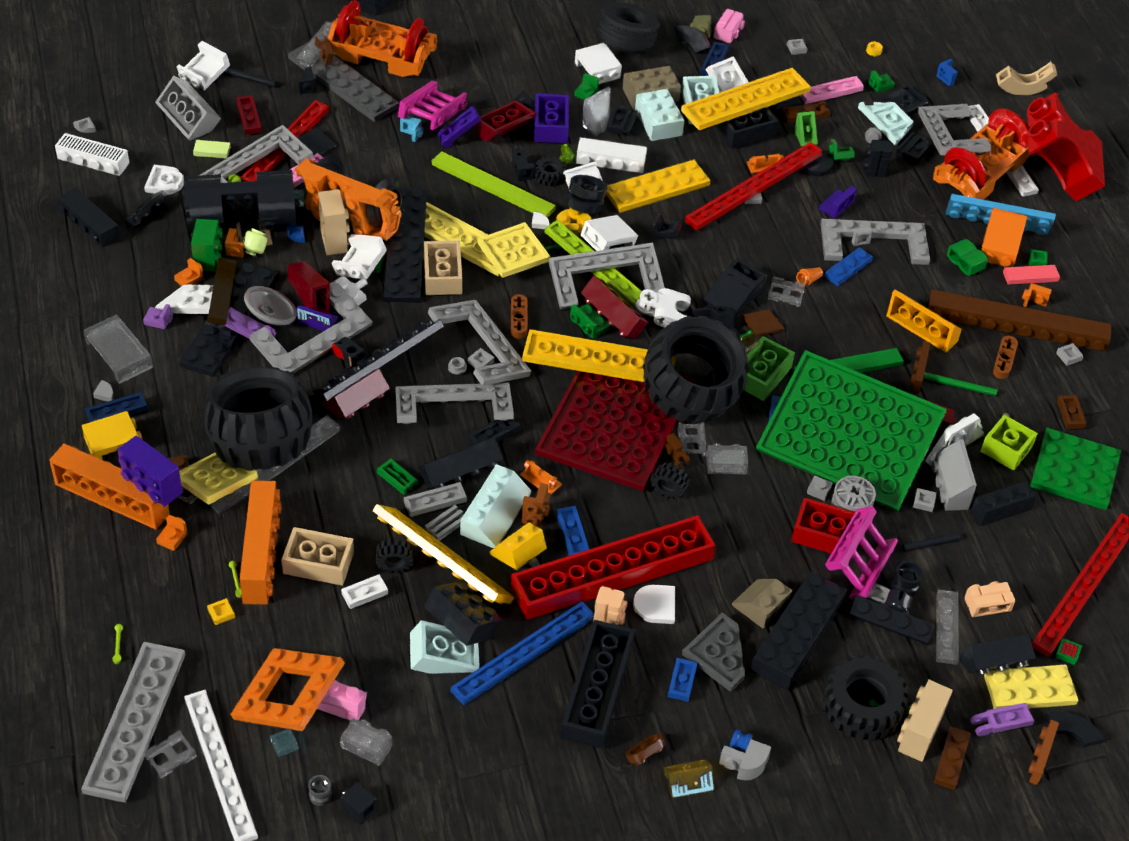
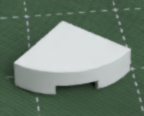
(539, 221)

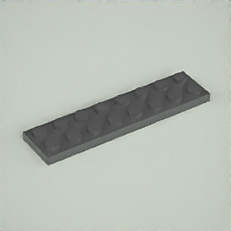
(351, 86)

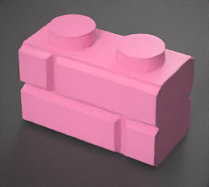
(729, 26)
(344, 701)

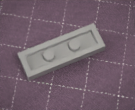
(435, 499)

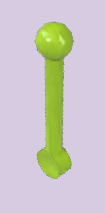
(232, 564)
(117, 658)

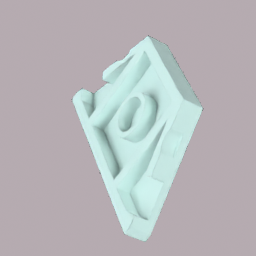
(888, 119)

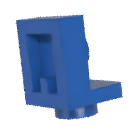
(946, 72)

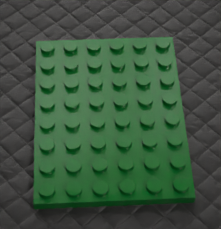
(851, 426)

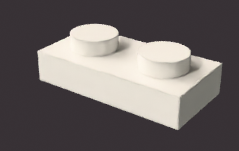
(364, 591)

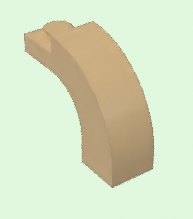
(1026, 83)

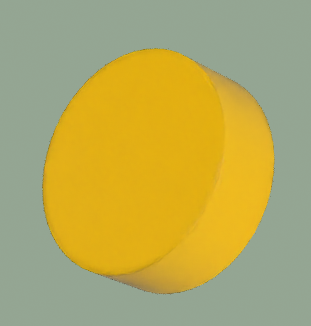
(874, 49)

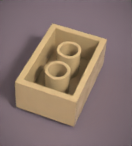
(333, 221)
(442, 267)
(318, 556)
(923, 720)

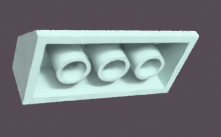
(494, 507)

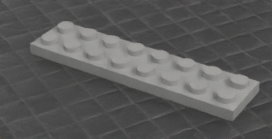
(133, 722)

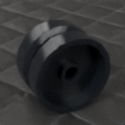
(586, 194)

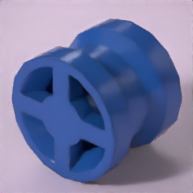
(740, 741)

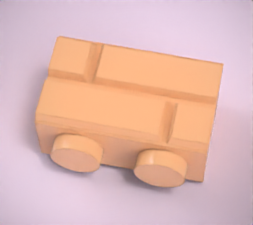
(989, 599)
(610, 606)

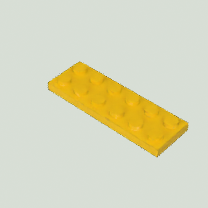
(657, 186)

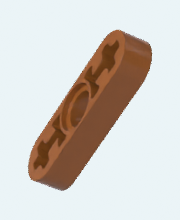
(523, 322)
(1003, 362)

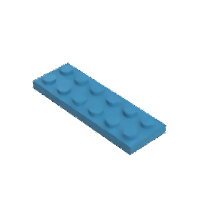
(980, 210)

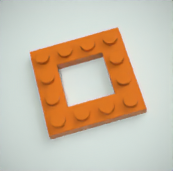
(256, 710)

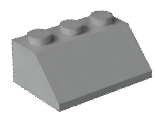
(954, 476)

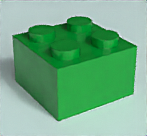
(207, 243)

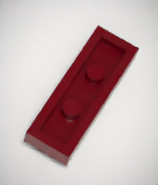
(248, 115)

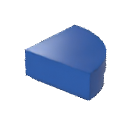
(296, 233)

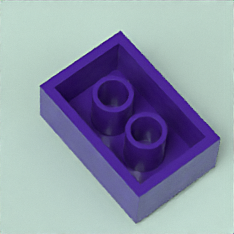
(551, 118)
(150, 471)

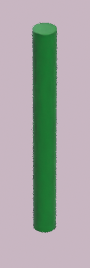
(960, 384)

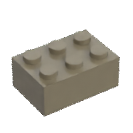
(649, 81)

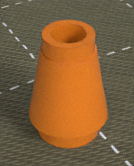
(809, 275)

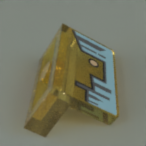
(690, 778)

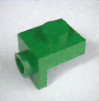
(842, 153)

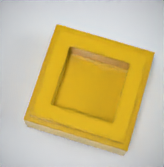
(221, 611)

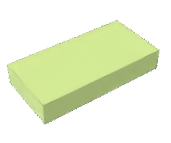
(211, 149)

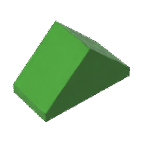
(806, 128)

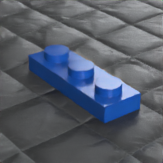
(848, 266)
(572, 530)

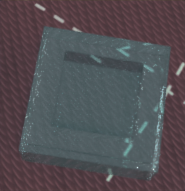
(284, 742)

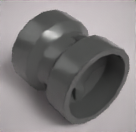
(318, 785)

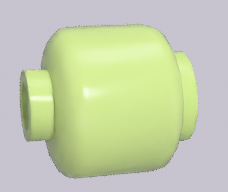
(254, 242)

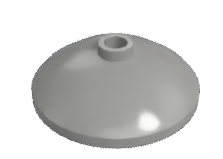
(270, 305)

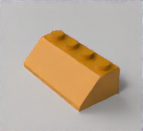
(923, 321)

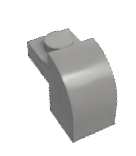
(750, 763)

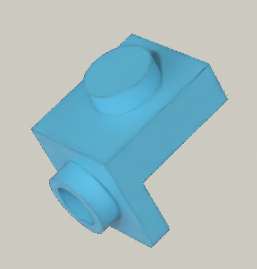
(411, 126)

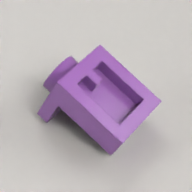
(158, 317)

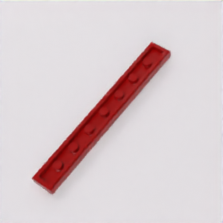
(300, 126)

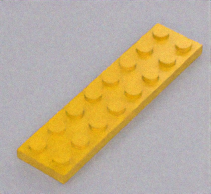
(745, 98)
(586, 355)
(445, 556)

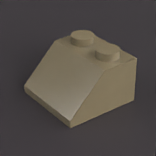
(763, 601)

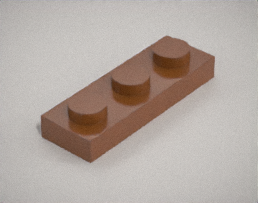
(1042, 752)

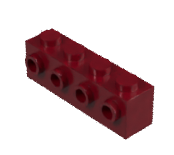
(614, 307)

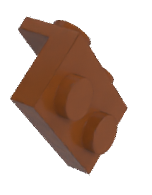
(536, 508)

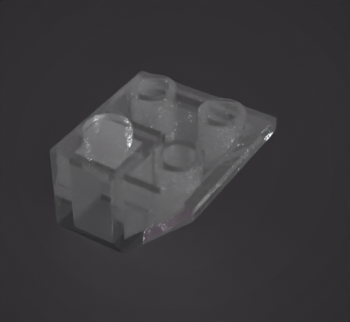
(597, 111)

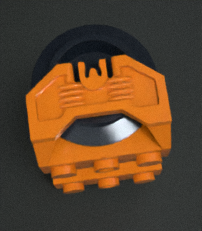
(370, 209)

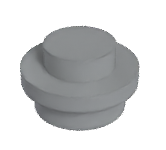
(873, 134)
(457, 366)

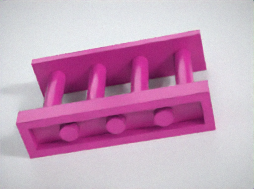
(428, 94)
(847, 548)

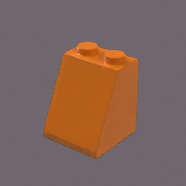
(1003, 237)

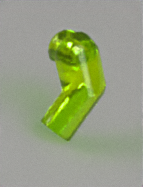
(567, 154)

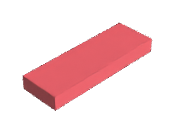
(1031, 274)

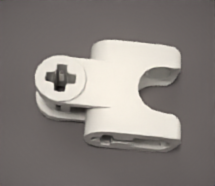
(663, 305)

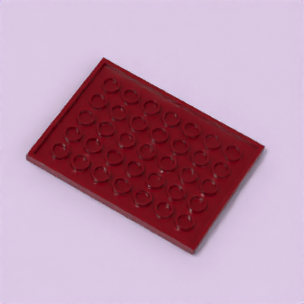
(608, 429)

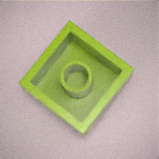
(1008, 442)

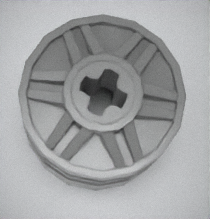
(853, 493)

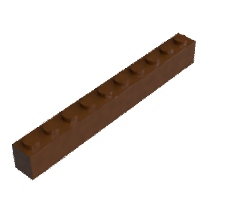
(1020, 320)

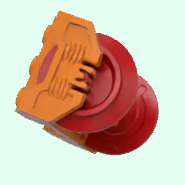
(400, 47)
(975, 172)

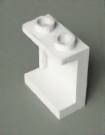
(599, 62)
(204, 66)
(607, 232)
(361, 257)

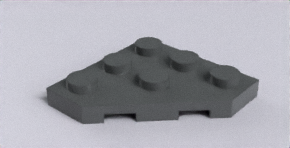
(718, 652)

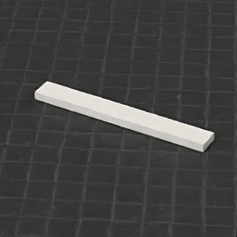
(1020, 177)
(220, 767)

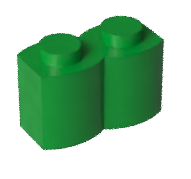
(967, 257)

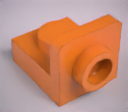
(233, 245)
(190, 275)
(1036, 294)
(173, 533)

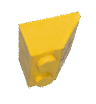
(520, 546)

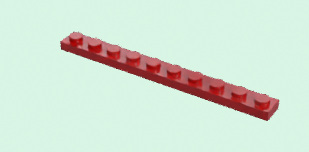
(753, 186)
(1083, 587)

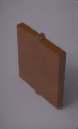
(763, 322)

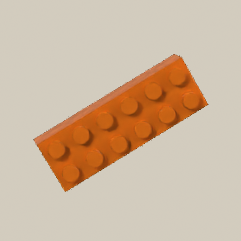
(104, 485)
(260, 542)

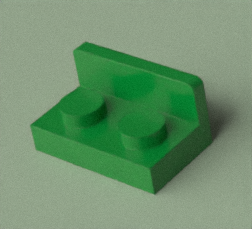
(589, 320)

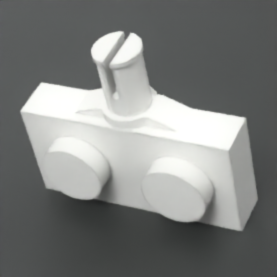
(352, 289)

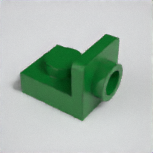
(881, 82)
(587, 87)

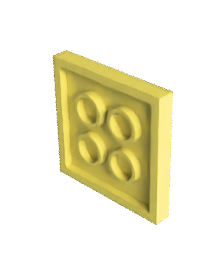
(513, 250)
(214, 479)

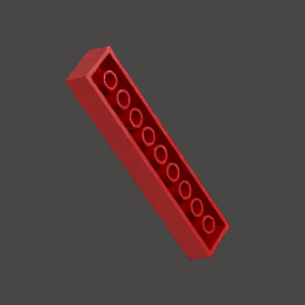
(612, 566)

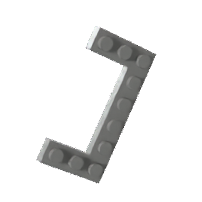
(933, 120)
(277, 138)
(915, 233)
(564, 266)
(353, 323)
(511, 363)
(408, 396)

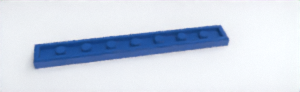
(522, 653)

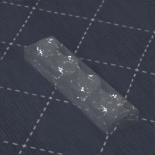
(310, 53)
(947, 627)

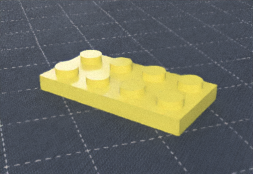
(1031, 685)

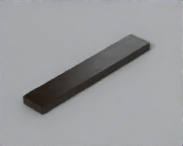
(221, 291)

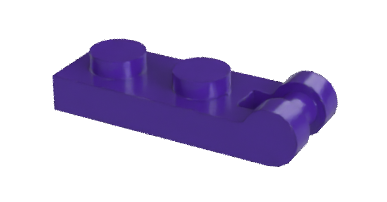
(458, 127)

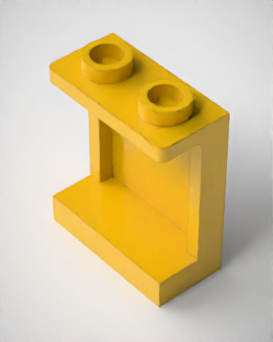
(109, 433)

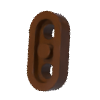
(645, 748)

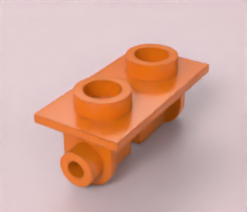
(759, 163)
(536, 475)

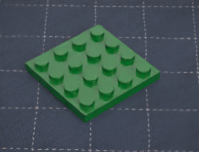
(1076, 468)

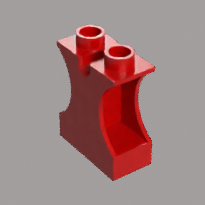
(1069, 150)

